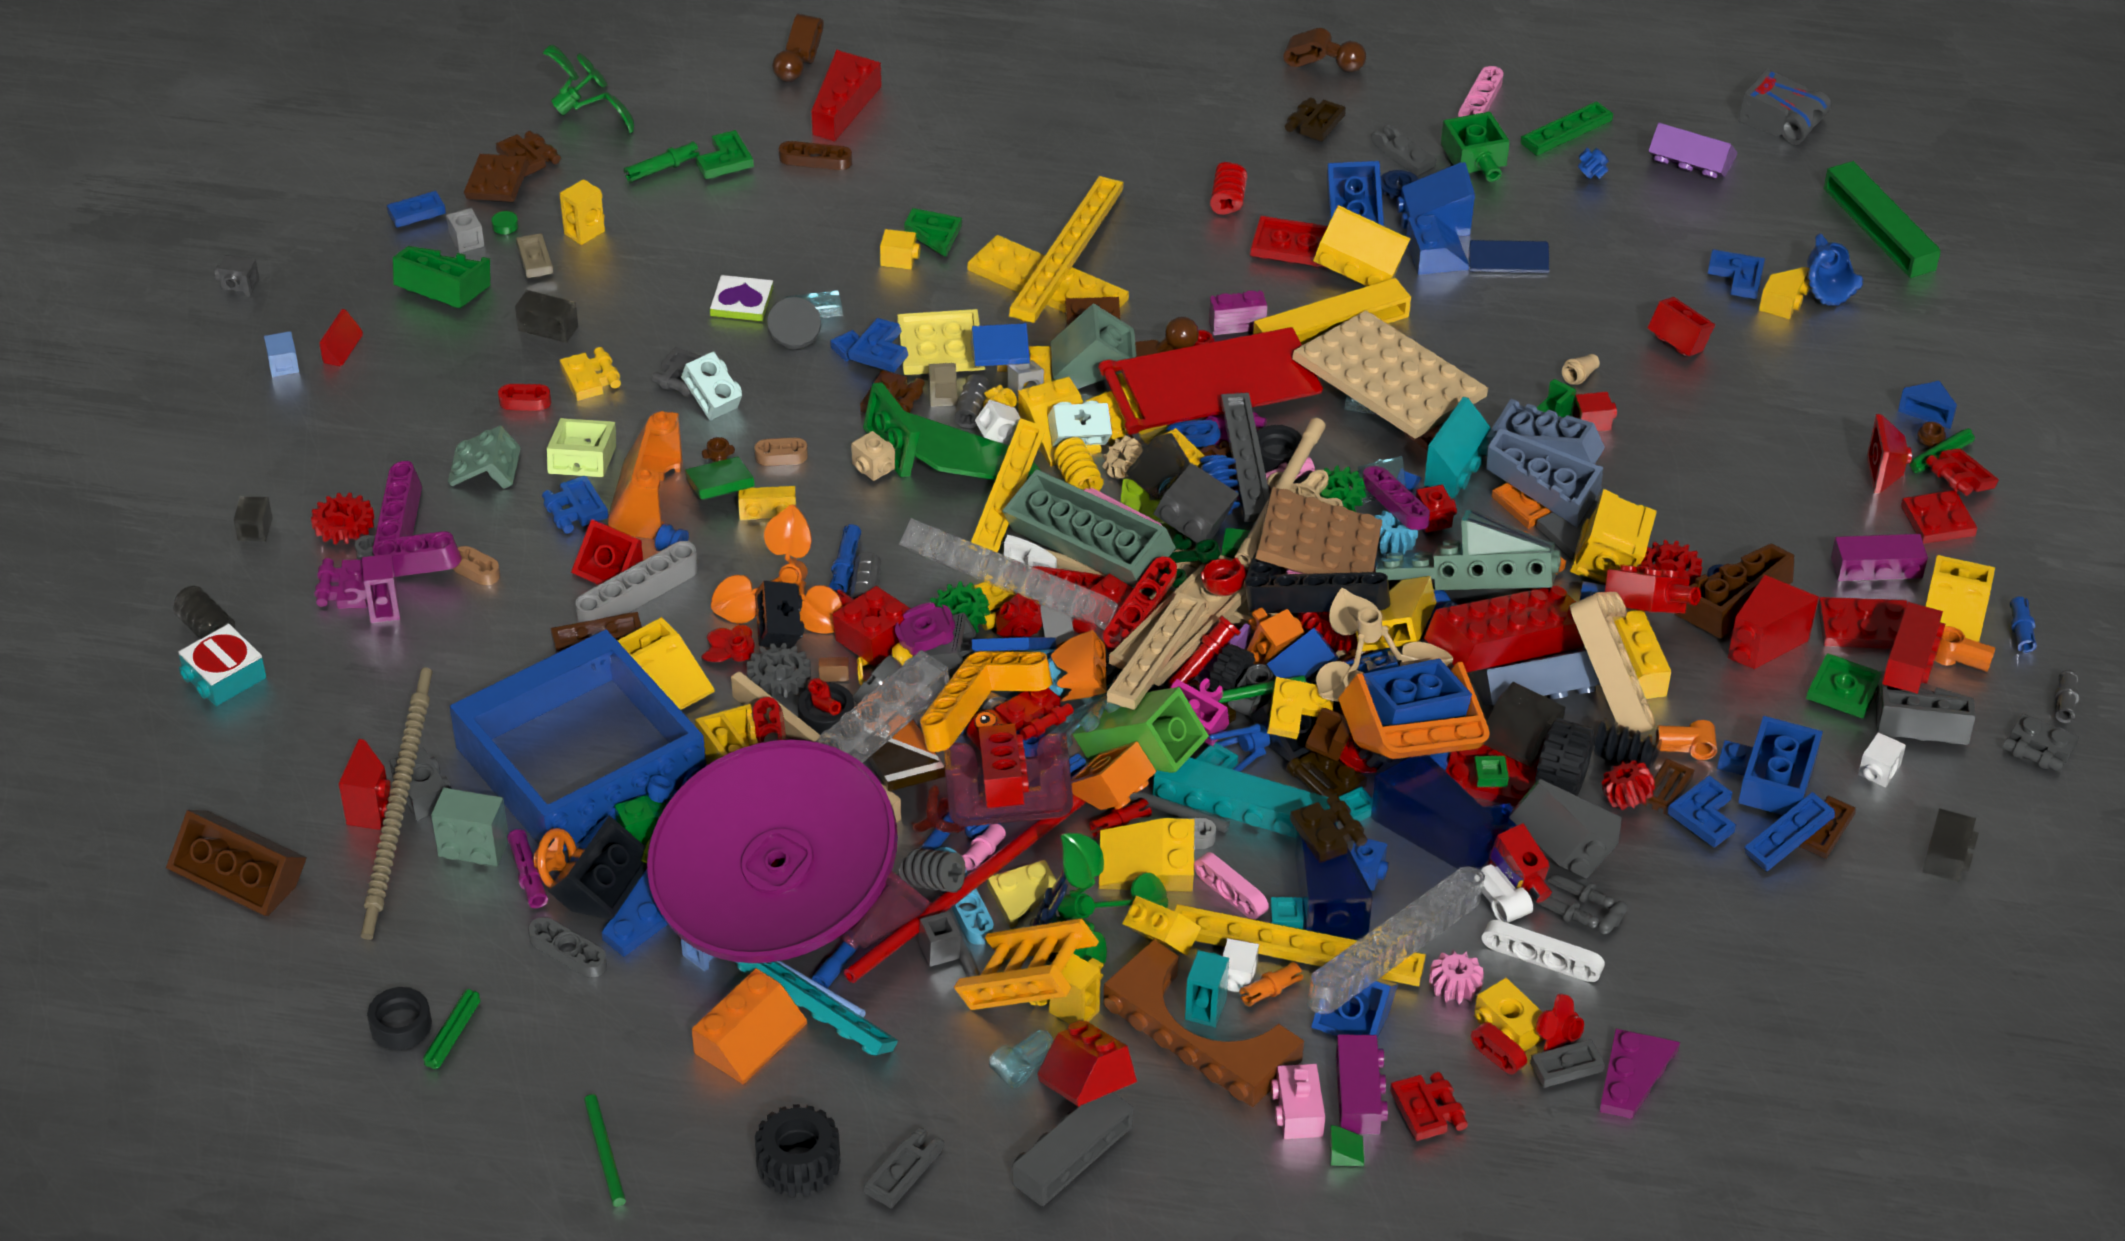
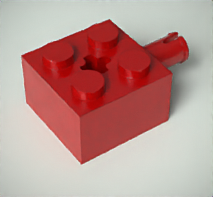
(1652, 589)
(869, 624)

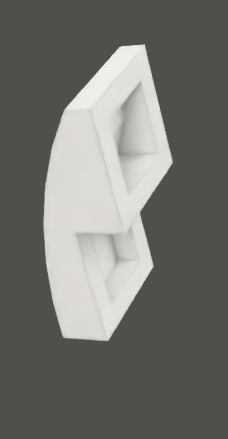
(1028, 552)

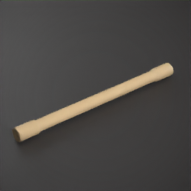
(1309, 439)

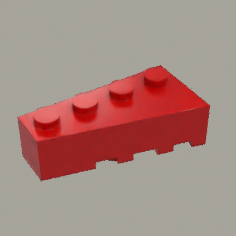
(1914, 648)

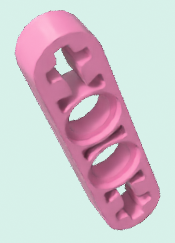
(1482, 98)

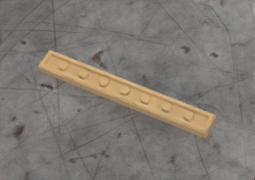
(748, 692)

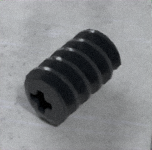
(1624, 746)

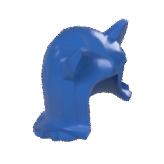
(1831, 273)

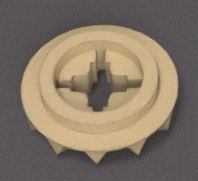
(1116, 467)

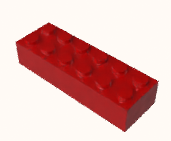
(1506, 628)

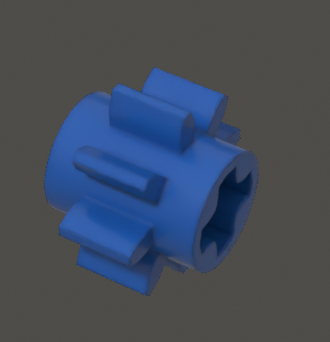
(1593, 163)

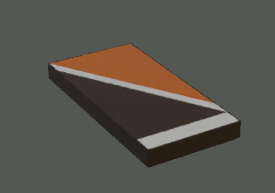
(906, 760)

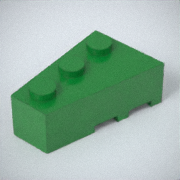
(439, 276)

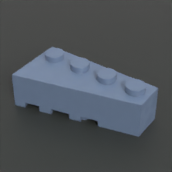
(1564, 434)
(1545, 474)

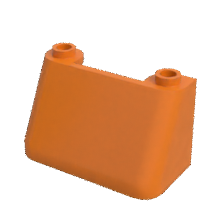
(636, 497)

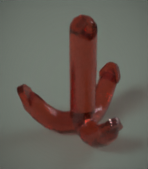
(935, 812)

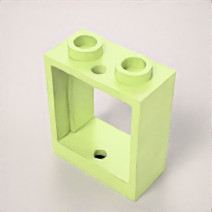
(570, 447)

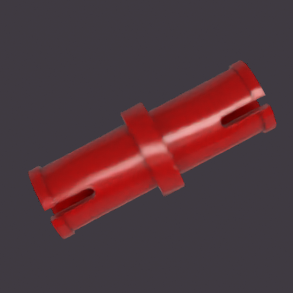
(1120, 817)

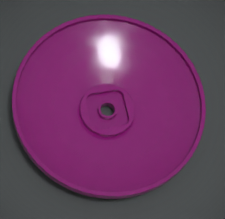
(764, 805)

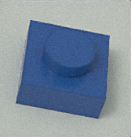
(1734, 757)

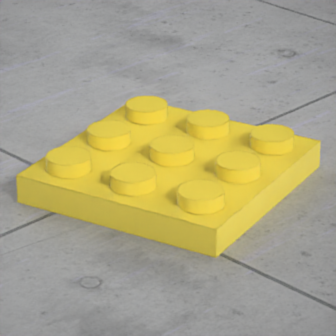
(938, 339)

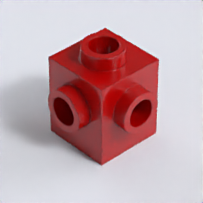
(1440, 505)
(1018, 618)

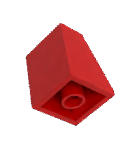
(1772, 622)

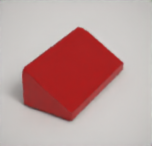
(340, 339)

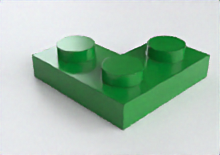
(729, 157)

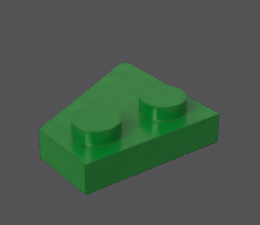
(934, 229)

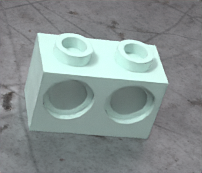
(706, 387)

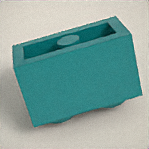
(1207, 988)

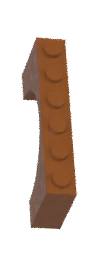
(1238, 1066)

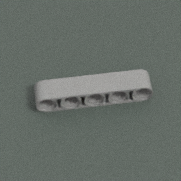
(639, 583)

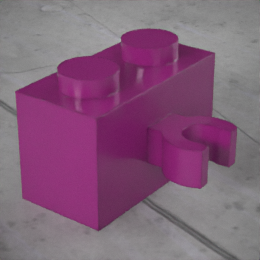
(377, 587)

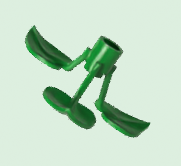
(569, 97)
(1082, 863)

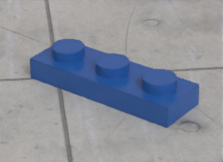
(1789, 831)

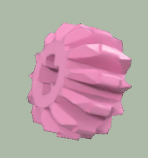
(1456, 976)

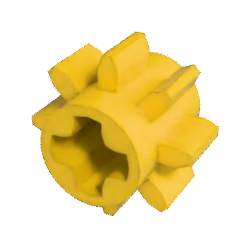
(998, 394)

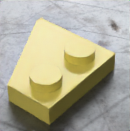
(1021, 889)

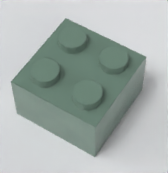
(470, 827)

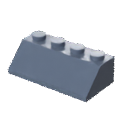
(1544, 675)

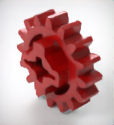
(342, 518)
(1674, 558)

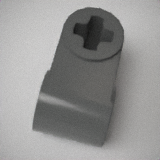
(1255, 675)

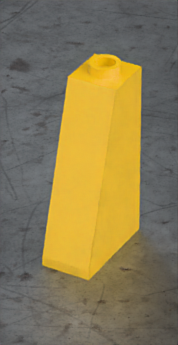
(1408, 614)

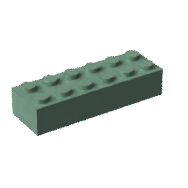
(1087, 528)

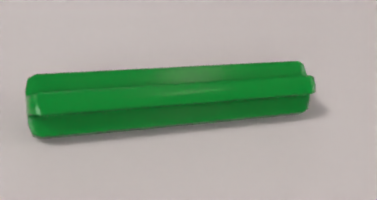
(1956, 441)
(451, 1029)

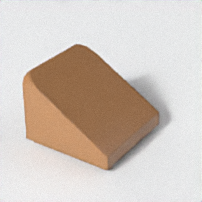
(834, 669)

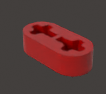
(524, 397)
(1498, 1048)

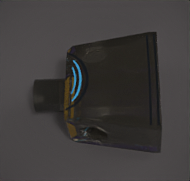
(1159, 465)

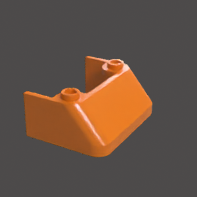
(1412, 738)

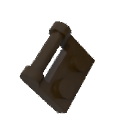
(1333, 773)

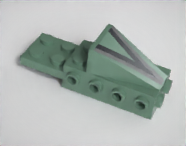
(1488, 558)

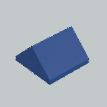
(1000, 344)

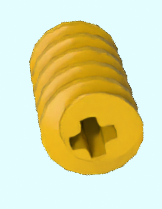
(1077, 464)

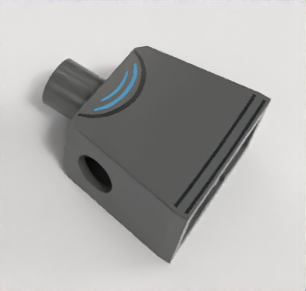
(959, 648)

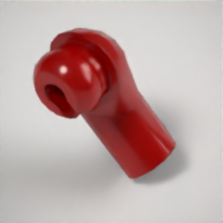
(822, 697)

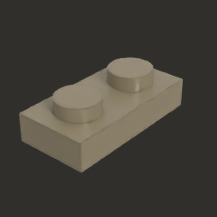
(534, 255)

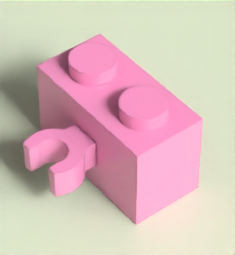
(1299, 1101)

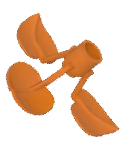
(788, 535)

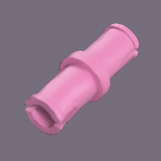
(983, 846)

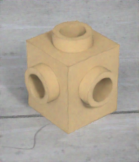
(873, 455)

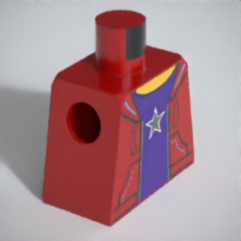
(1521, 861)

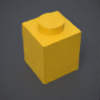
(899, 249)

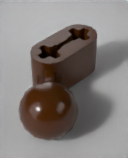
(1317, 43)
(800, 48)
(1179, 334)

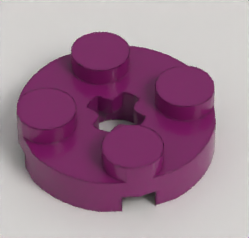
(939, 629)

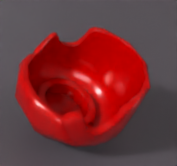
(1223, 576)

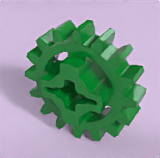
(1339, 487)
(960, 600)

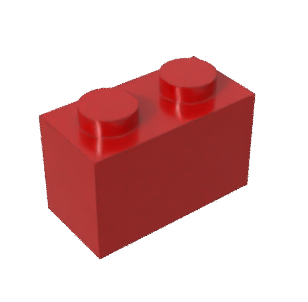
(1681, 326)

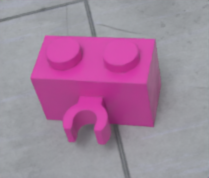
(1205, 705)

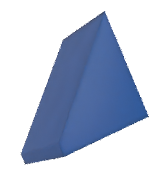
(1411, 481)

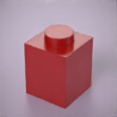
(1595, 409)

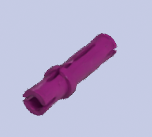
(534, 889)

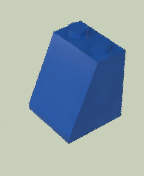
(1442, 194)

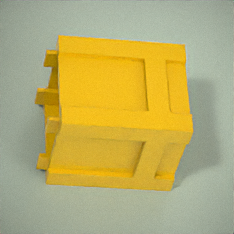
(1612, 537)

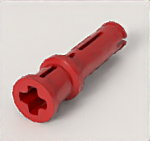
(1211, 645)

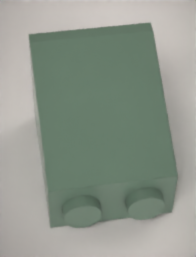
(1087, 343)

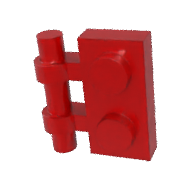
(1962, 471)
(1030, 706)
(1421, 1111)

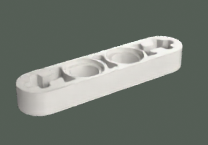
(1587, 963)

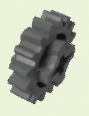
(779, 670)

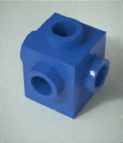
(1373, 864)

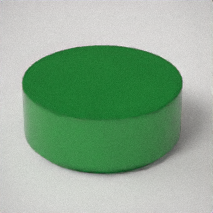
(504, 222)

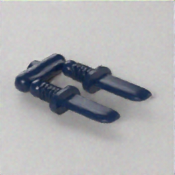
(1051, 902)

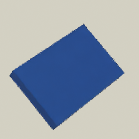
(1014, 644)

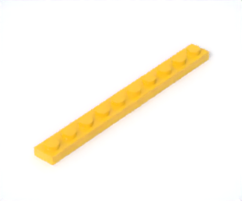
(1066, 250)

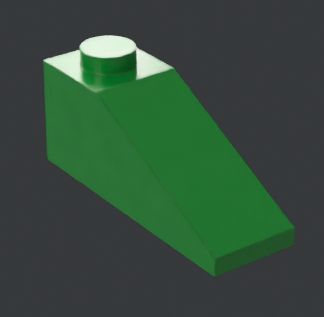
(640, 816)

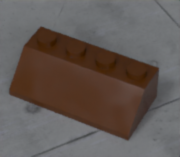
(234, 861)

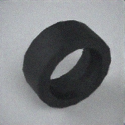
(1277, 435)
(820, 723)
(405, 1036)

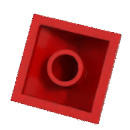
(606, 553)

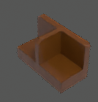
(1329, 733)

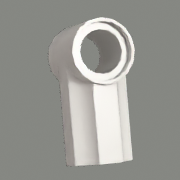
(1505, 899)

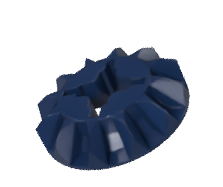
(1391, 178)

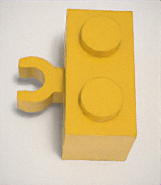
(1084, 997)

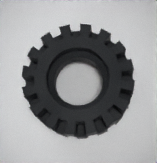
(1230, 667)

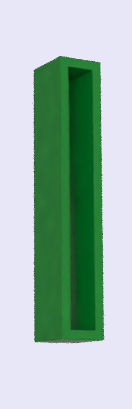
(1882, 219)

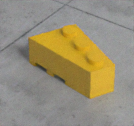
(727, 731)

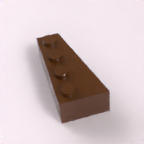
(1730, 588)

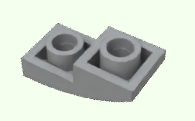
(1056, 625)

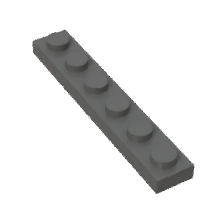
(1246, 450)

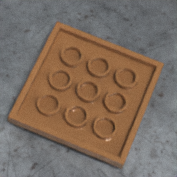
(1317, 536)

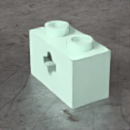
(1086, 420)

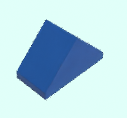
(1929, 403)

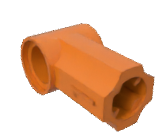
(1958, 649)
(1697, 739)

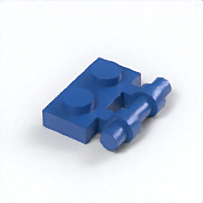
(583, 503)

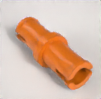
(1271, 984)

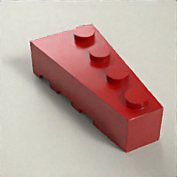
(844, 93)

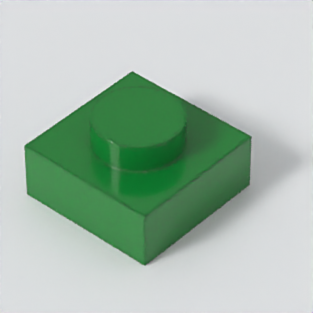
(1491, 771)

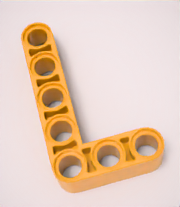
(972, 685)

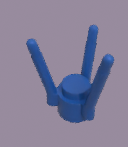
(1250, 739)

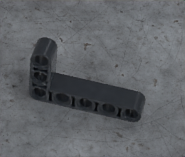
(1305, 593)

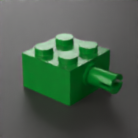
(1477, 142)

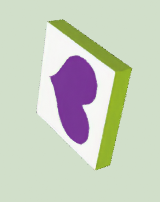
(741, 298)

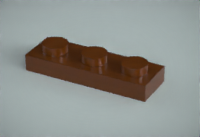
(571, 634)

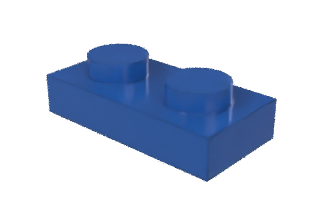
(416, 209)

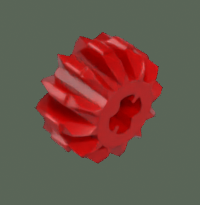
(1628, 785)

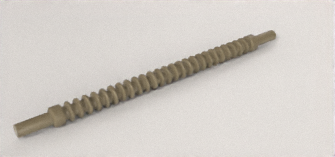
(374, 901)

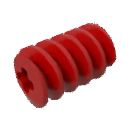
(1228, 188)

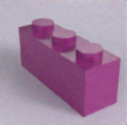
(1879, 557)
(1360, 1084)

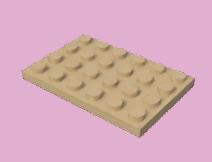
(1389, 373)

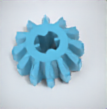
(1394, 535)

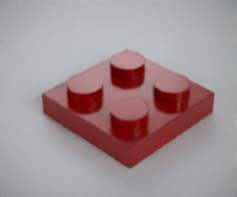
(1939, 516)

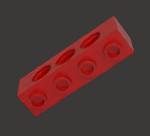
(1003, 765)

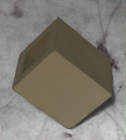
(943, 384)

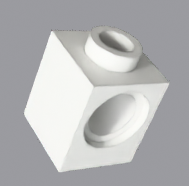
(998, 422)
(1881, 759)
(1242, 963)

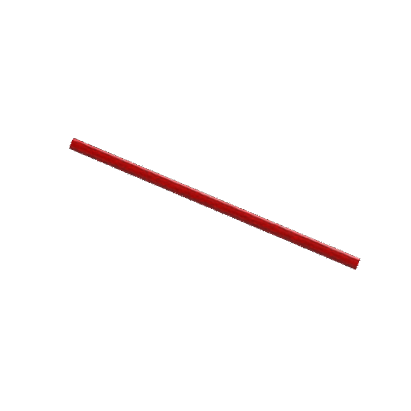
(949, 899)

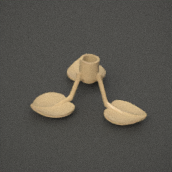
(1354, 614)

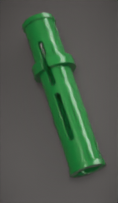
(670, 158)

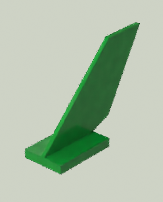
(930, 441)

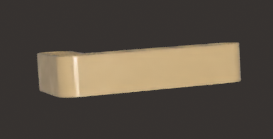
(1610, 660)

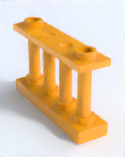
(1037, 980)

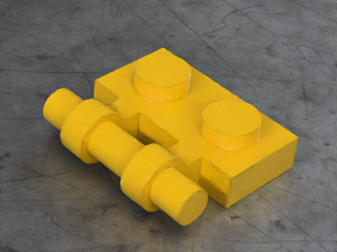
(582, 377)

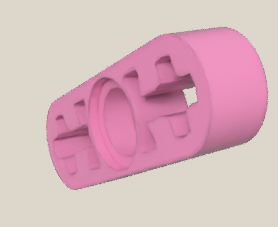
(1231, 886)

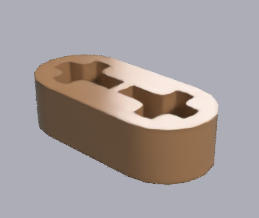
(782, 451)
(474, 562)

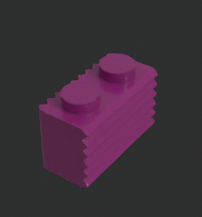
(1236, 312)

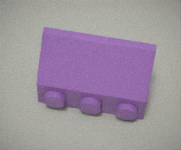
(1692, 151)

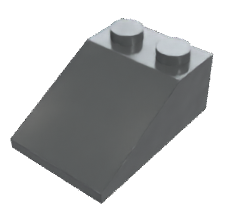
(1568, 827)

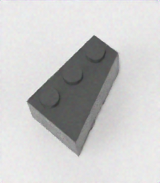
(1925, 715)

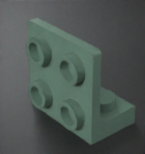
(490, 452)

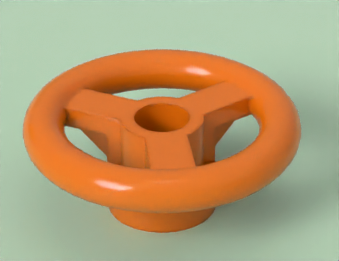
(552, 857)

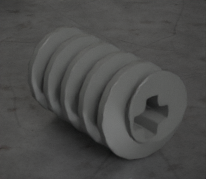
(933, 869)

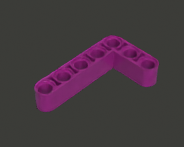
(396, 526)

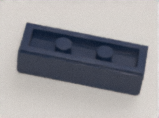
(1509, 256)

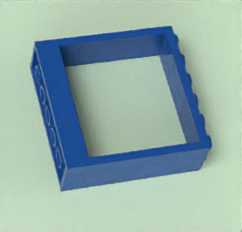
(548, 686)

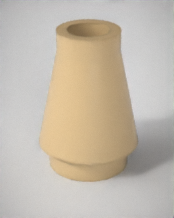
(1578, 369)

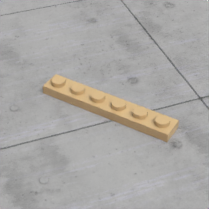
(1155, 651)

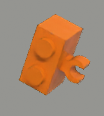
(1272, 634)

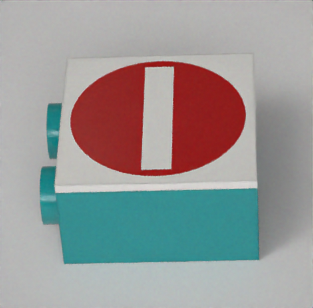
(221, 665)

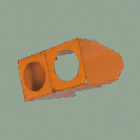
(1086, 666)

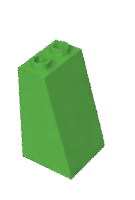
(1160, 724)

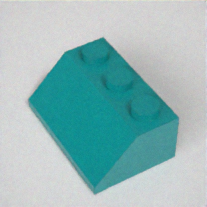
(1457, 449)

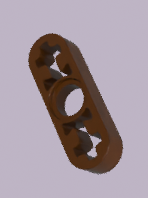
(799, 153)

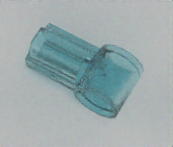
(1017, 1062)

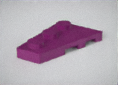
(1633, 1070)

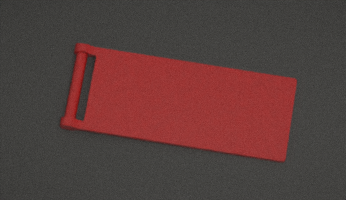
(1190, 380)

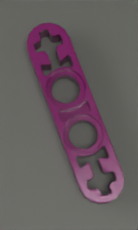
(1396, 498)

